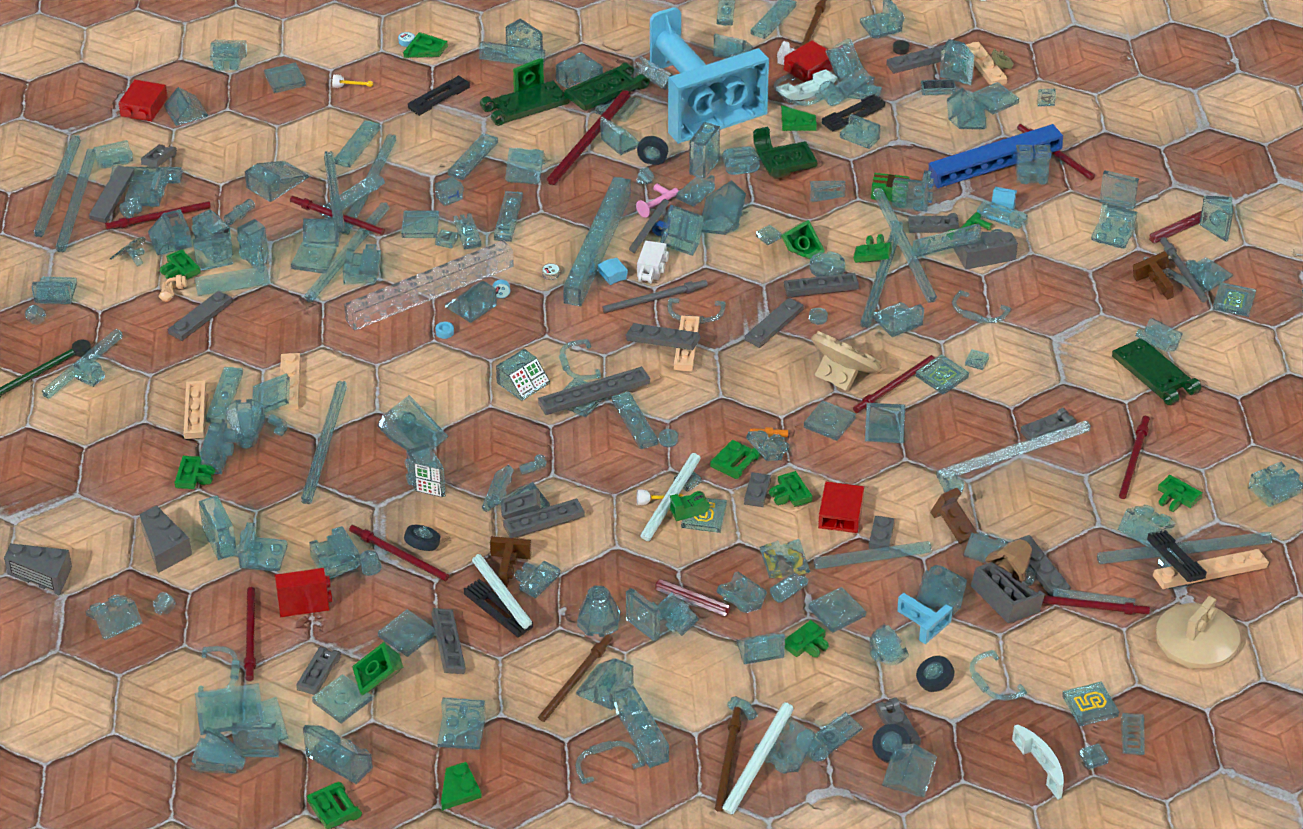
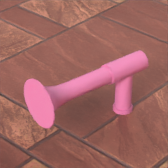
(644, 208)

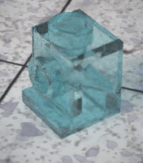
(88, 371)

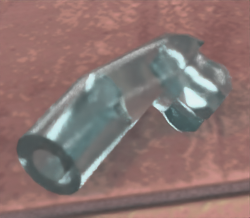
(281, 425)
(539, 463)

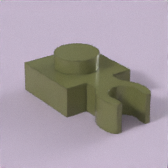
(1001, 60)

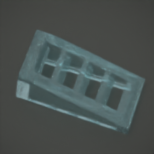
(817, 194)
(1136, 720)

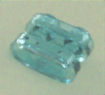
(740, 160)

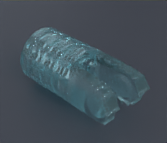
(788, 587)

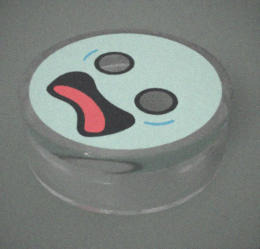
(550, 271)

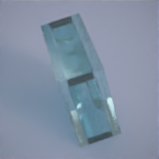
(704, 150)
(681, 230)
(217, 527)

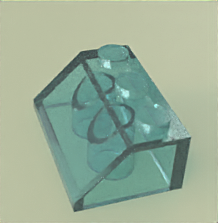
(723, 209)
(226, 705)
(336, 753)

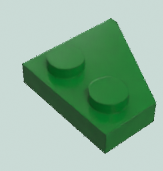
(425, 46)
(797, 120)
(459, 786)

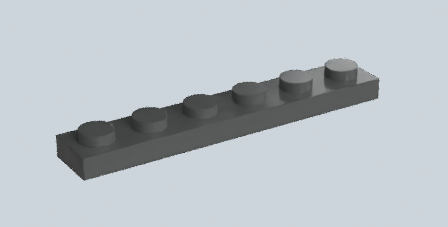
(593, 390)

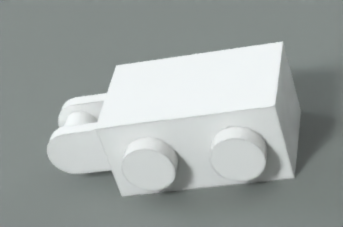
(652, 261)

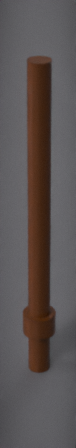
(820, 7)
(596, 652)
(734, 727)

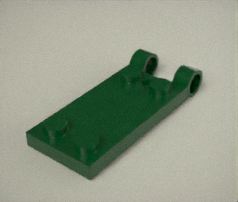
(605, 86)
(524, 102)
(1155, 370)

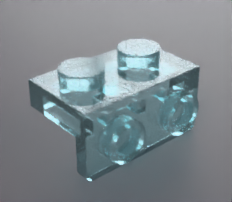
(113, 154)
(696, 190)
(981, 546)
(743, 593)
(676, 614)

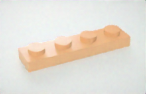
(986, 65)
(685, 358)
(291, 365)
(194, 409)

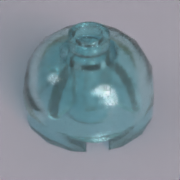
(887, 646)

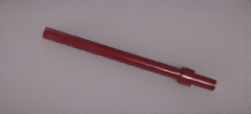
(1064, 157)
(308, 204)
(123, 222)
(890, 386)
(1141, 432)
(368, 537)
(1128, 608)
(250, 661)

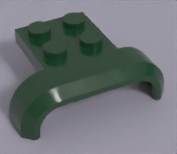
(782, 159)

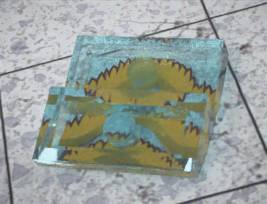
(784, 559)

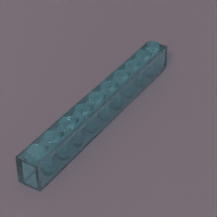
(597, 241)

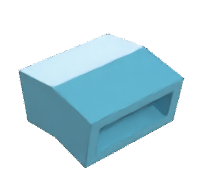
(1004, 197)
(612, 270)

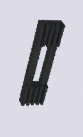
(456, 86)
(835, 120)
(1190, 570)
(479, 592)

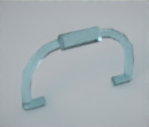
(805, 103)
(976, 317)
(702, 319)
(565, 365)
(234, 666)
(983, 685)
(603, 747)

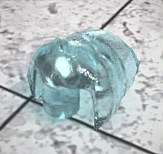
(952, 483)

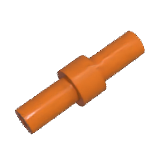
(770, 431)

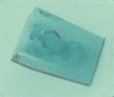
(273, 178)
(411, 426)

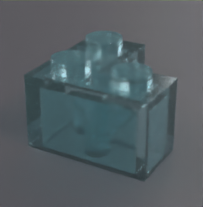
(576, 70)

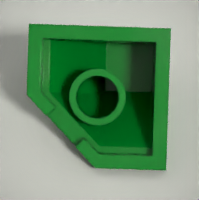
(802, 240)

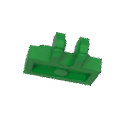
(873, 251)
(179, 264)
(193, 471)
(790, 488)
(1179, 491)
(807, 640)

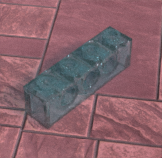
(641, 726)

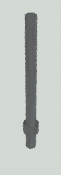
(1171, 251)
(688, 287)

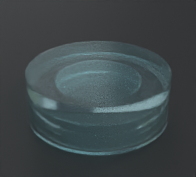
(818, 316)
(668, 438)

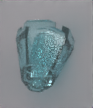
(247, 419)
(598, 612)
(217, 754)

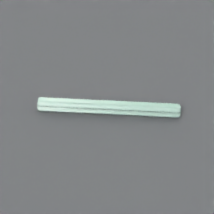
(675, 488)
(502, 591)
(758, 758)

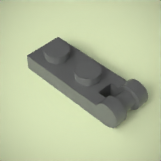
(158, 156)
(932, 224)
(1048, 424)
(318, 670)
(897, 717)

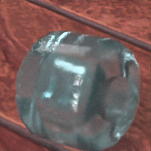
(35, 314)
(164, 603)

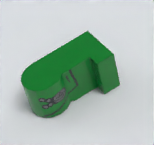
(688, 505)

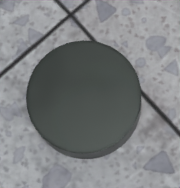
(901, 47)
(81, 347)

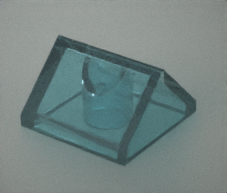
(726, 45)
(184, 107)
(617, 137)
(1217, 215)
(320, 232)
(885, 422)
(762, 647)
(909, 769)

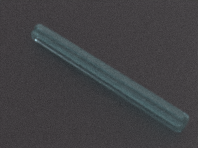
(93, 354)
(872, 555)

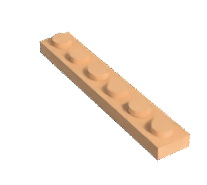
(1215, 568)

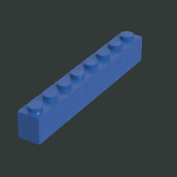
(991, 156)

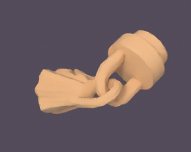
(167, 291)

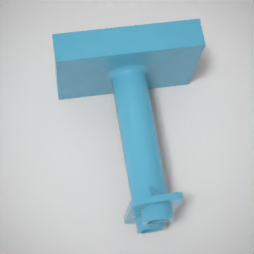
(710, 93)

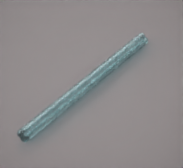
(375, 168)
(57, 186)
(334, 192)
(75, 201)
(905, 245)
(339, 261)
(878, 284)
(323, 443)
(1014, 450)
(1187, 547)

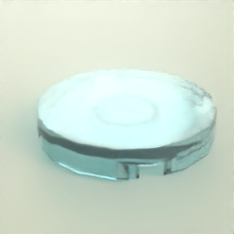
(827, 264)

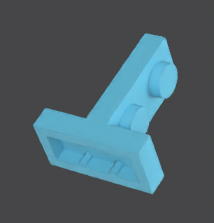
(929, 621)

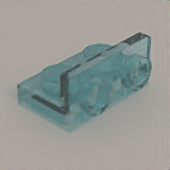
(861, 132)
(1160, 335)

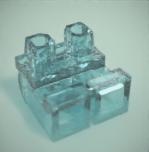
(227, 50)
(1034, 172)
(362, 267)
(217, 446)
(1275, 484)
(336, 554)
(940, 588)

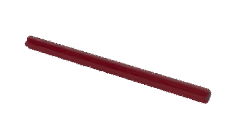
(585, 141)

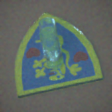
(130, 249)

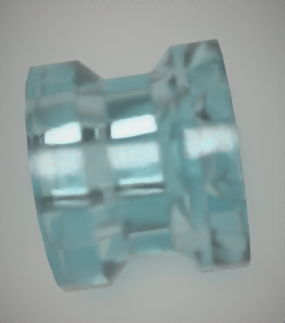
(130, 207)
(370, 562)

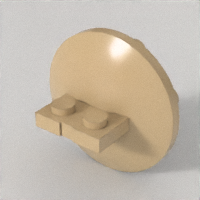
(842, 361)
(1198, 635)

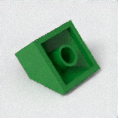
(528, 75)
(376, 668)

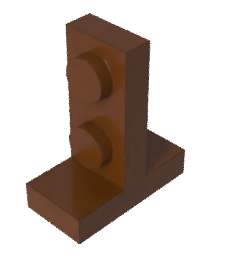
(1152, 268)
(953, 515)
(509, 550)

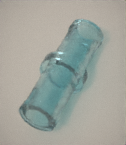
(239, 212)

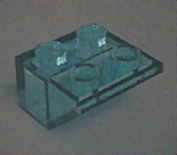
(966, 111)
(170, 233)
(253, 243)
(474, 301)
(605, 680)

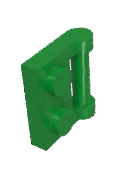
(731, 455)
(328, 809)

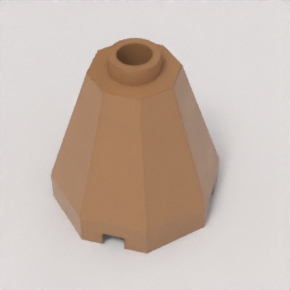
(1013, 558)

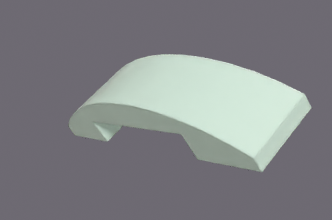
(806, 89)
(1030, 742)

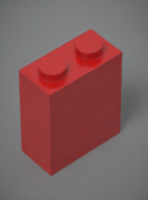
(807, 61)
(143, 100)
(841, 507)
(303, 592)

